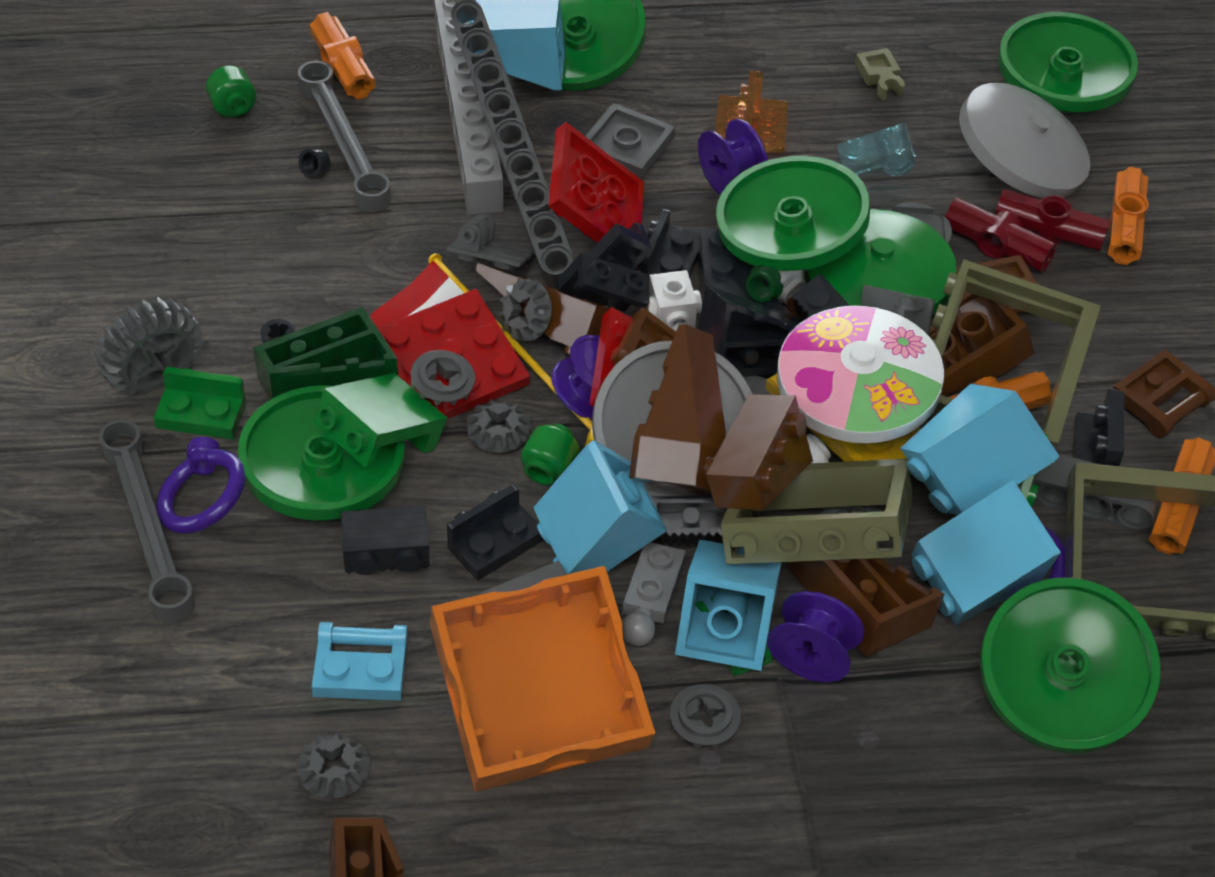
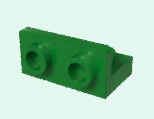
(200, 403)

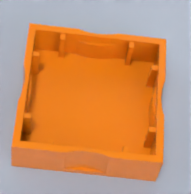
(540, 678)

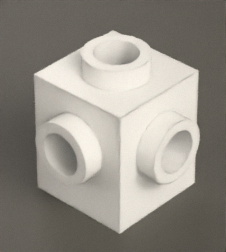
(676, 306)

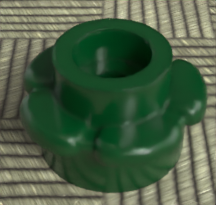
(758, 289)

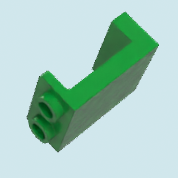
(378, 413)

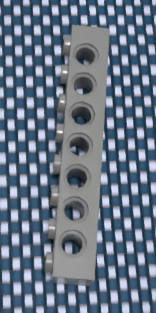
(472, 136)

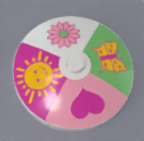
(861, 373)

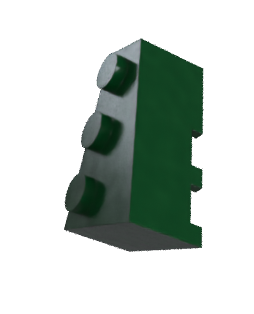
(325, 354)

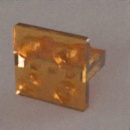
(764, 115)

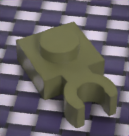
(880, 69)

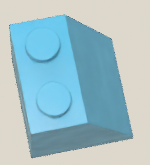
(528, 38)
(977, 448)
(597, 512)
(985, 554)
(720, 636)

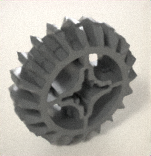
(146, 342)

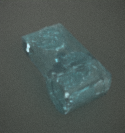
(884, 148)

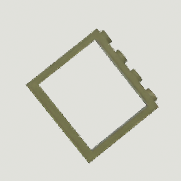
(1032, 299)
(1145, 485)
(826, 535)

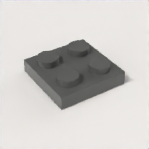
(631, 138)

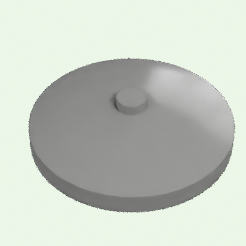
(1024, 140)
(626, 392)

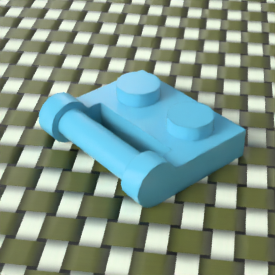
(360, 673)

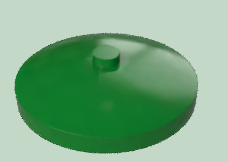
(600, 40)
(1068, 60)
(793, 213)
(895, 256)
(302, 469)
(1069, 665)

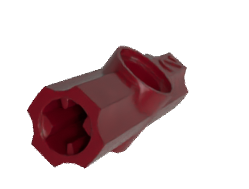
(1055, 219)
(1000, 234)

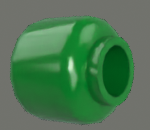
(230, 88)
(549, 453)

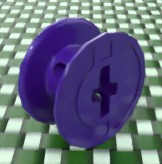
(729, 157)
(574, 375)
(815, 636)

